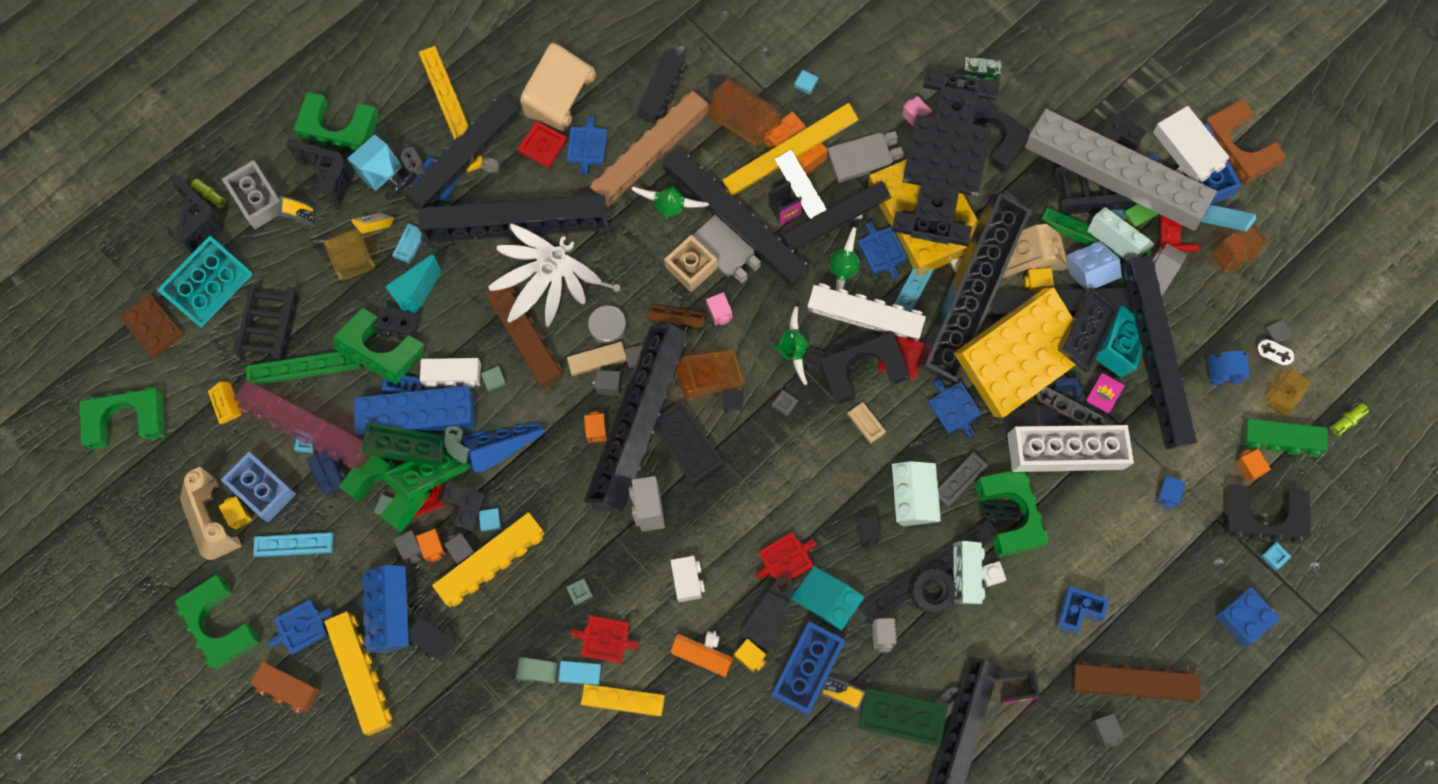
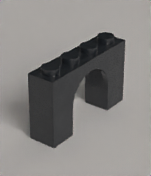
(1013, 135)
(838, 365)
(1240, 523)

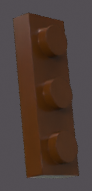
(676, 315)

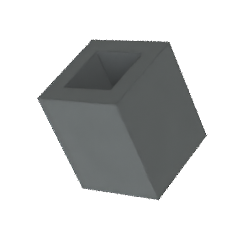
(607, 382)
(409, 547)
(459, 548)
(1107, 730)

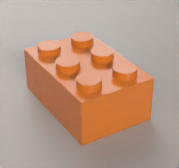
(791, 126)

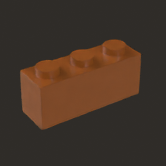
(284, 688)

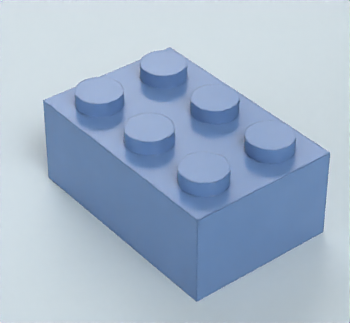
(258, 487)

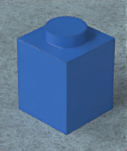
(1170, 492)

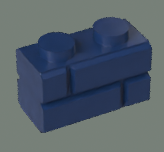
(326, 472)

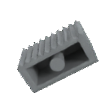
(884, 634)

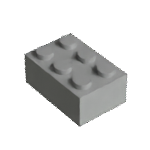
(253, 194)
(647, 504)

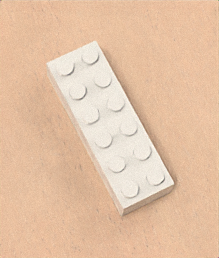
(866, 313)
(1070, 448)

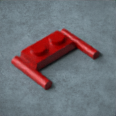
(1171, 233)

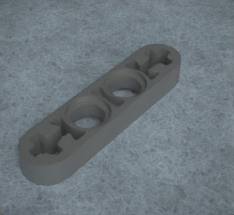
(1071, 406)

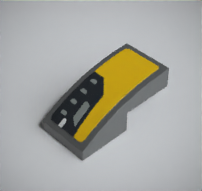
(296, 210)
(842, 693)

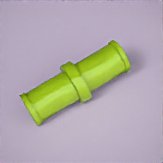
(208, 193)
(1349, 419)

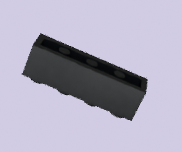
(661, 87)

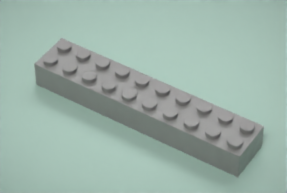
(1120, 169)

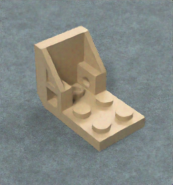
(1037, 249)

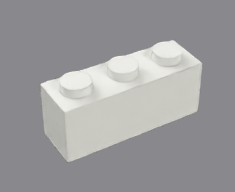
(450, 372)

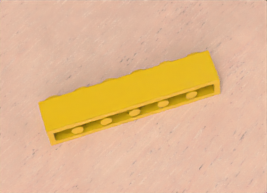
(488, 560)
(358, 673)

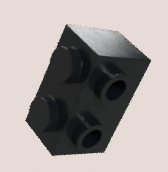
(397, 323)
(430, 639)

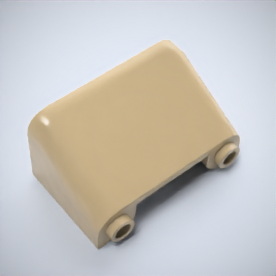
(555, 87)
(209, 536)

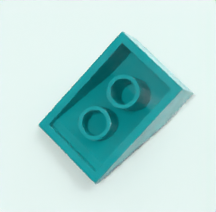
(415, 285)
(1122, 344)
(828, 599)

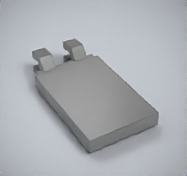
(864, 155)
(727, 248)

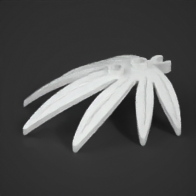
(550, 267)

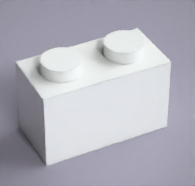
(686, 578)

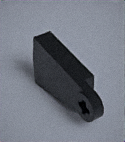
(768, 619)

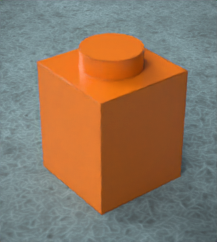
(595, 427)
(1252, 465)
(431, 546)

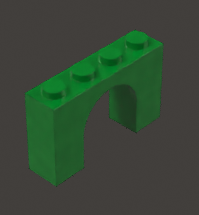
(310, 125)
(389, 365)
(97, 412)
(360, 482)
(1015, 487)
(194, 609)

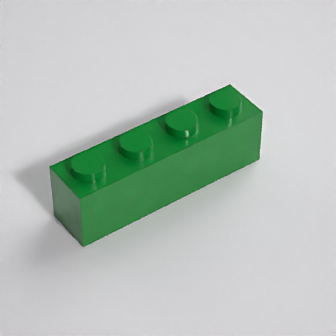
(1284, 437)

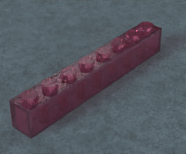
(301, 424)

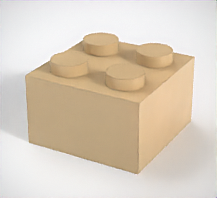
(691, 263)

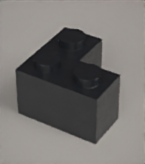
(1123, 132)
(1031, 416)
(465, 504)

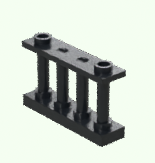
(1087, 203)
(281, 333)

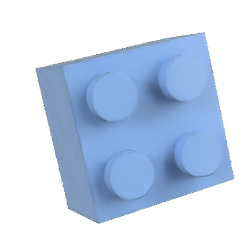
(1094, 266)

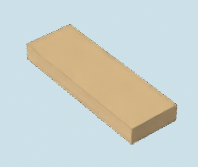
(596, 358)

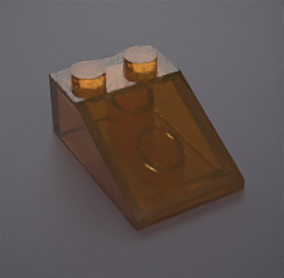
(708, 374)

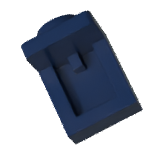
(1065, 383)

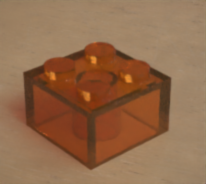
(1239, 248)

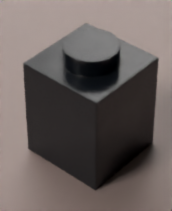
(868, 531)

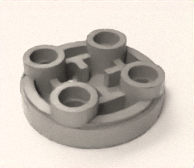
(607, 324)

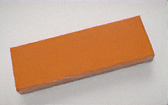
(701, 655)

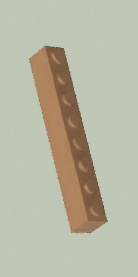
(650, 147)

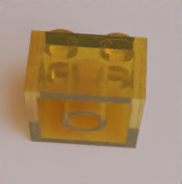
(349, 254)

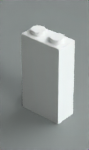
(1191, 145)

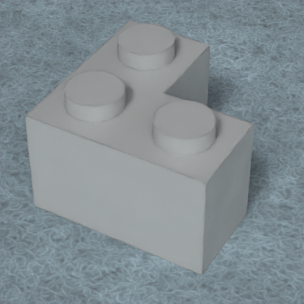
(1167, 263)

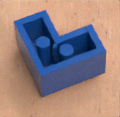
(1077, 605)

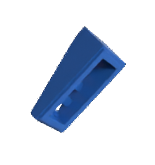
(392, 390)

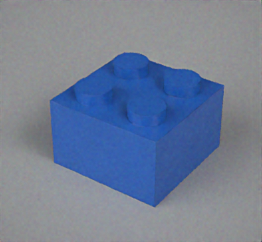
(1247, 617)

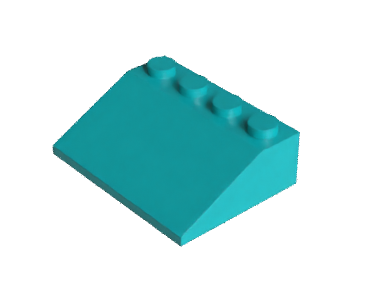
(205, 281)

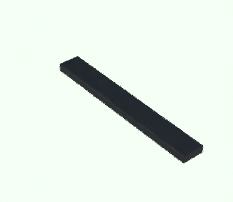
(943, 560)

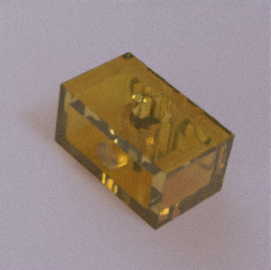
(1295, 386)

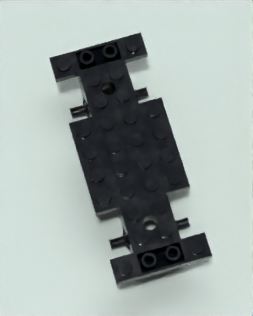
(946, 158)

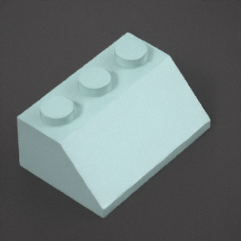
(1119, 235)
(916, 493)
(968, 572)

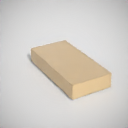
(866, 423)

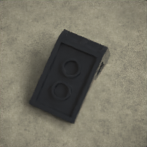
(329, 167)
(195, 229)

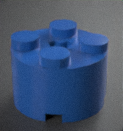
(1229, 366)

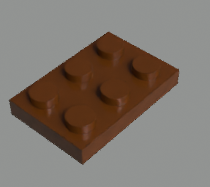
(151, 326)

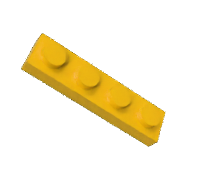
(622, 700)

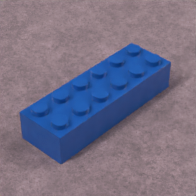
(418, 410)

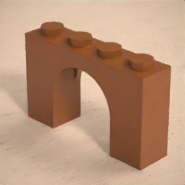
(1245, 164)

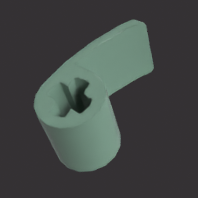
(453, 445)
(536, 670)

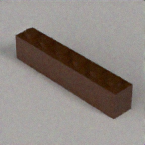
(526, 339)
(1135, 683)

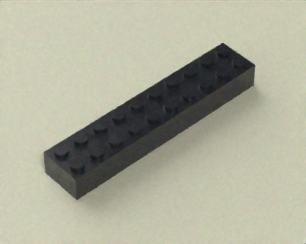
(493, 220)
(973, 286)
(636, 418)

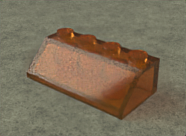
(743, 113)

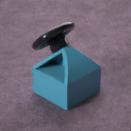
(379, 165)

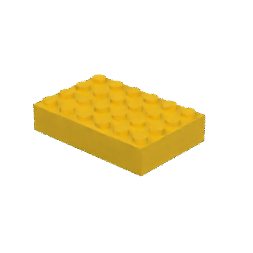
(921, 253)
(1019, 353)

